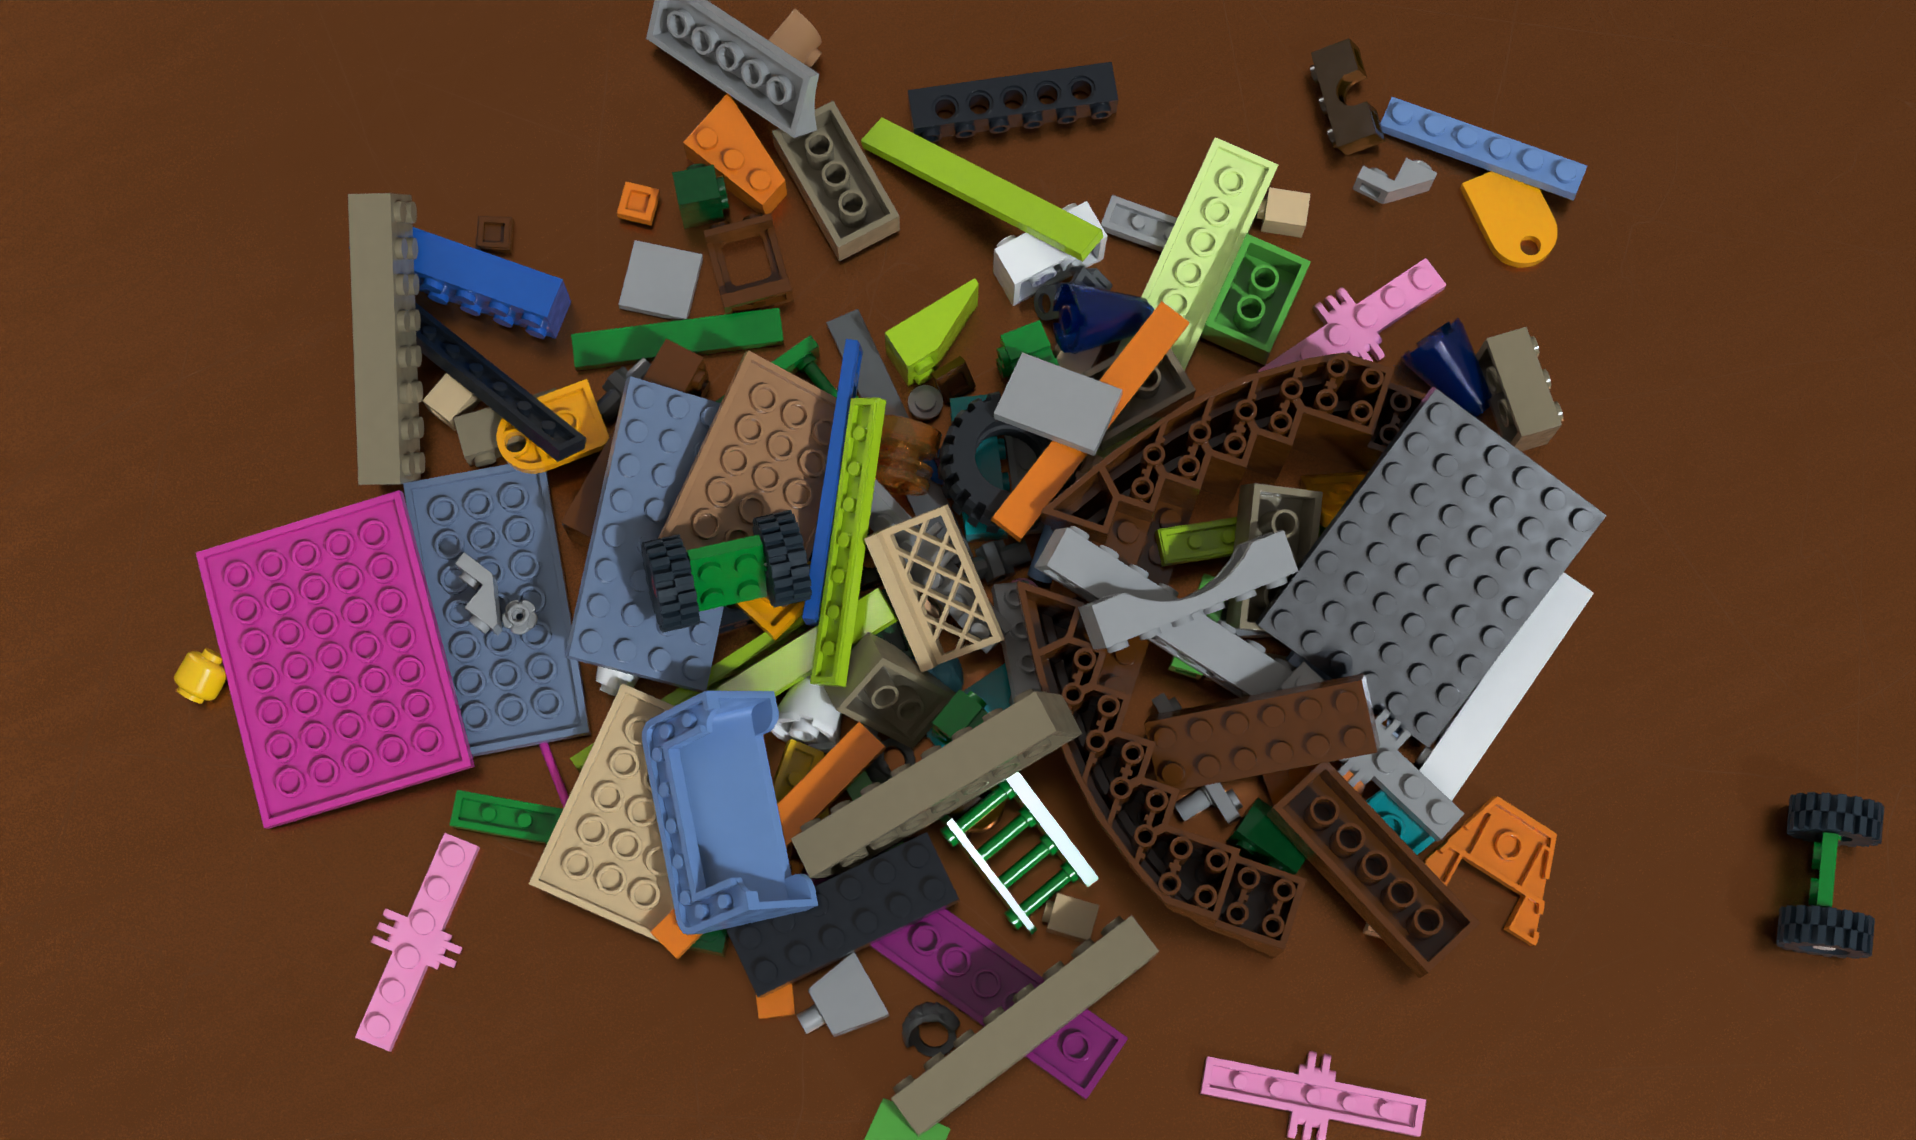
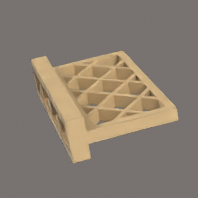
(905, 596)

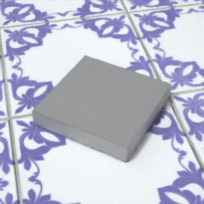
(660, 281)

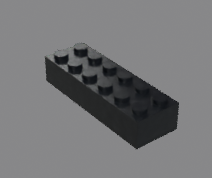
(850, 915)

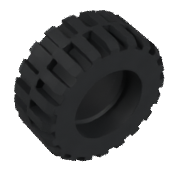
(958, 464)

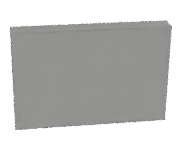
(1058, 404)

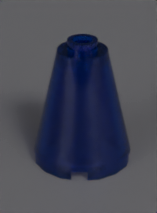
(1096, 317)
(1450, 365)

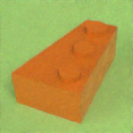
(738, 155)

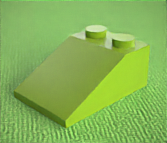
(925, 338)

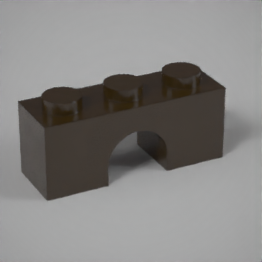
(1336, 70)

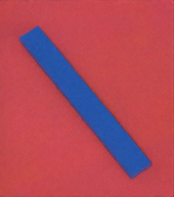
(846, 390)

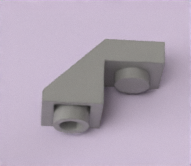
(1411, 180)
(485, 604)

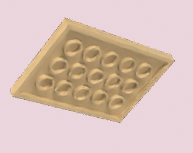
(608, 836)

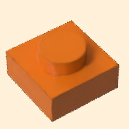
(638, 203)

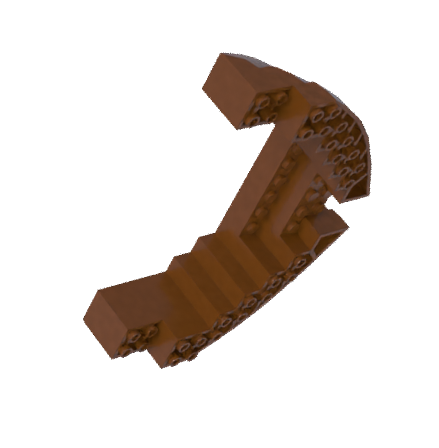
(1320, 406)

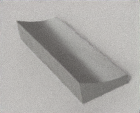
(737, 62)

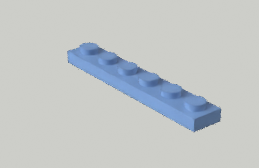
(1483, 148)

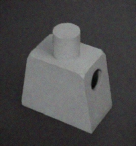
(843, 1000)

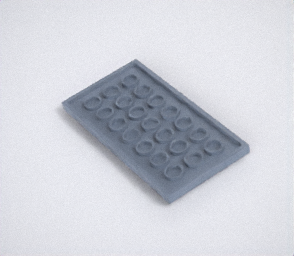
(645, 470)
(508, 685)

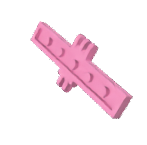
(1355, 326)
(417, 942)
(1312, 1097)

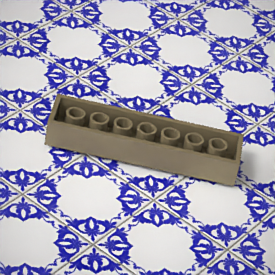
(385, 338)
(936, 784)
(1025, 1025)

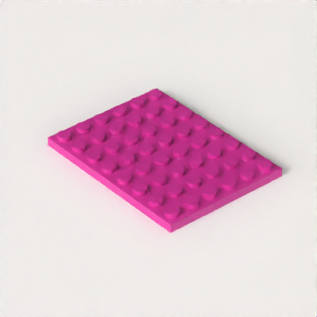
(334, 660)

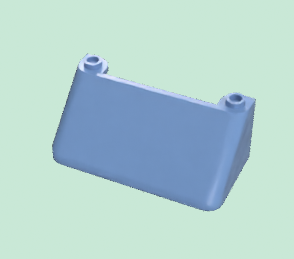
(721, 812)

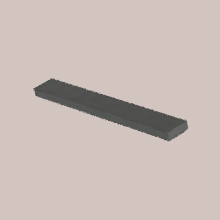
(876, 383)

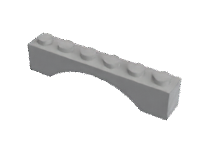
(1252, 565)

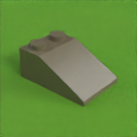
(889, 692)

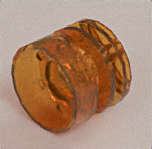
(901, 455)

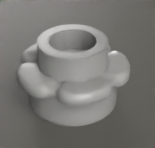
(526, 623)

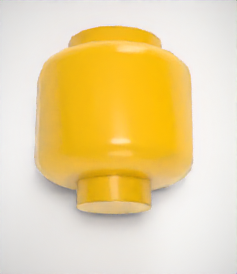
(200, 676)

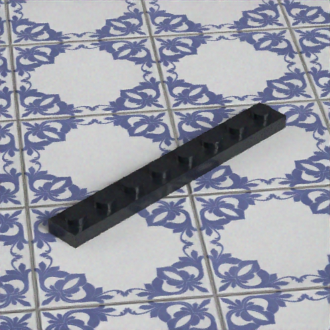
(497, 389)

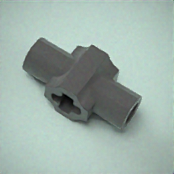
(614, 386)
(997, 561)

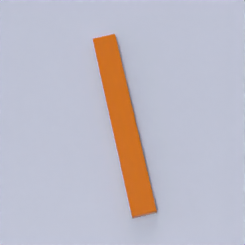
(1060, 461)
(802, 804)

